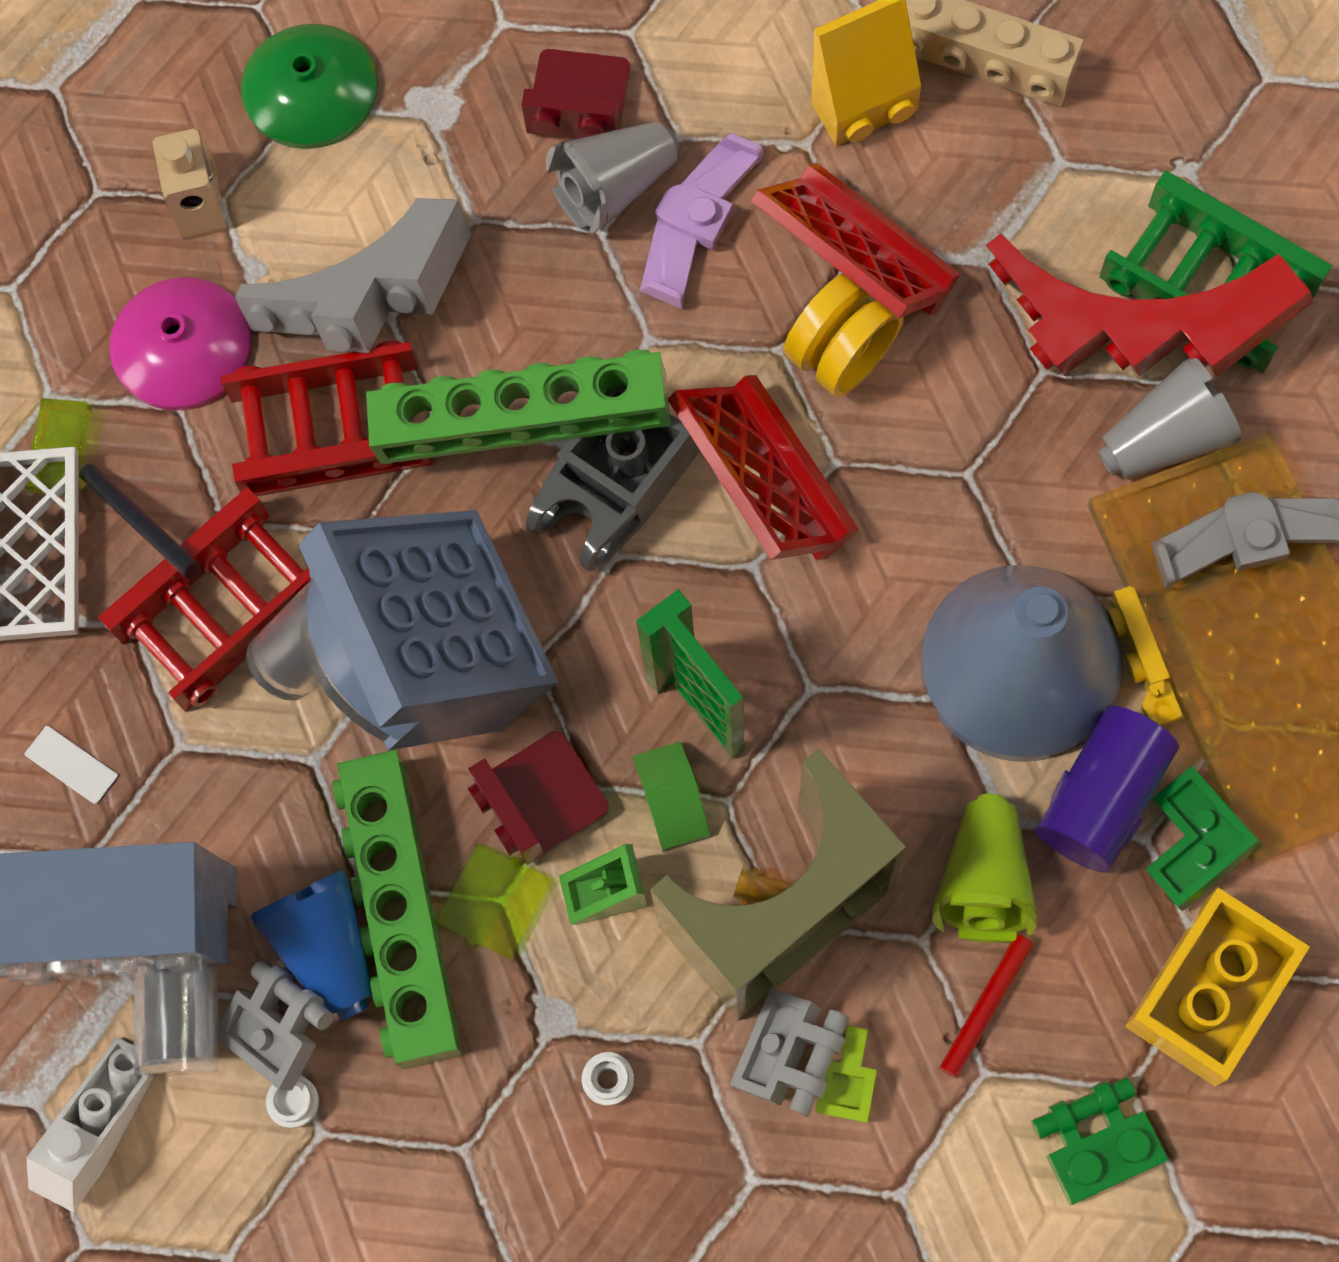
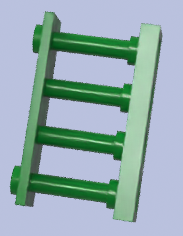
(1215, 227)

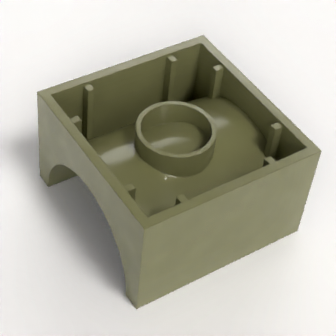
(764, 943)

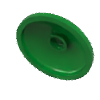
(312, 105)

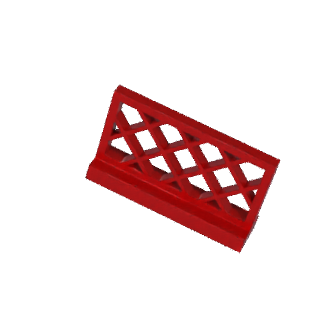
(859, 241)
(768, 445)

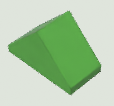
(672, 796)
(603, 887)

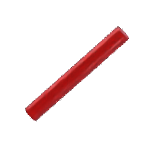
(986, 1006)

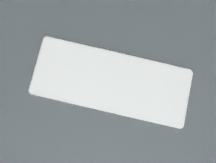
(71, 764)

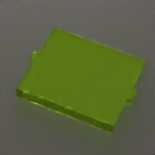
(494, 901)

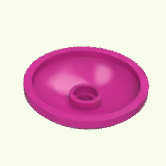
(185, 366)

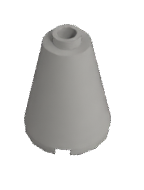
(609, 171)
(1171, 425)

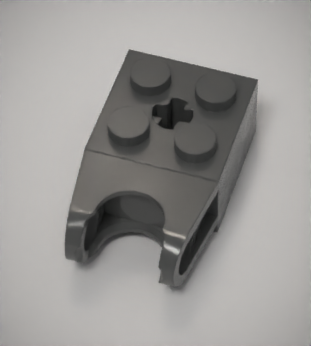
(612, 488)

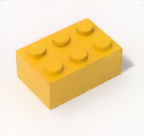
(1217, 987)

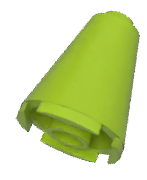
(987, 876)

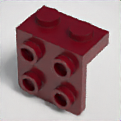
(576, 94)
(538, 796)

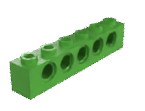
(539, 421)
(436, 1033)

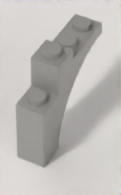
(353, 298)

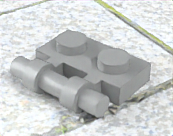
(263, 1037)
(777, 1047)

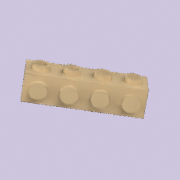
(995, 47)

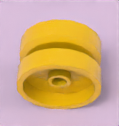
(841, 336)

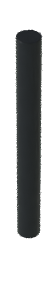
(140, 521)

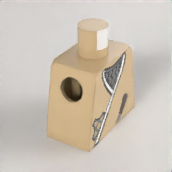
(189, 170)

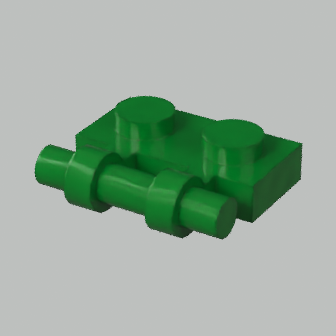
(1106, 1156)

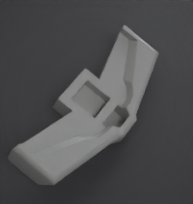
(1250, 530)

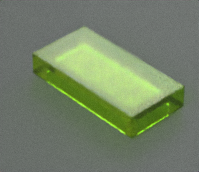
(59, 426)

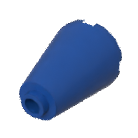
(321, 943)

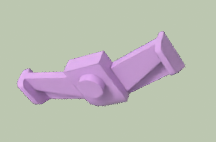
(694, 216)

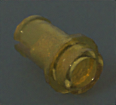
(756, 887)

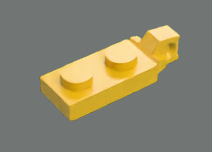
(1145, 660)

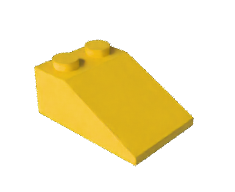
(865, 71)

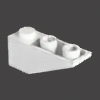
(87, 1129)

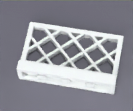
(68, 529)

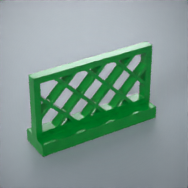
(678, 659)

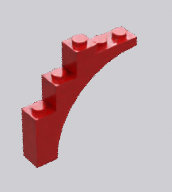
(1216, 322)

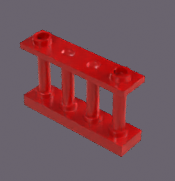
(309, 463)
(165, 586)

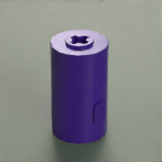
(1107, 789)

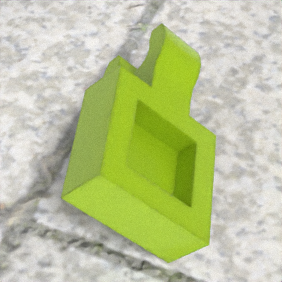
(849, 1084)

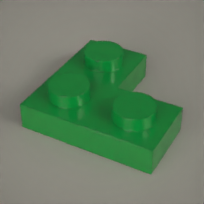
(1212, 840)

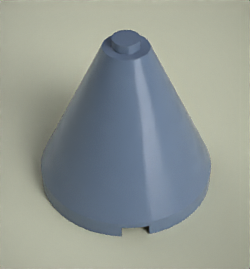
(1021, 662)

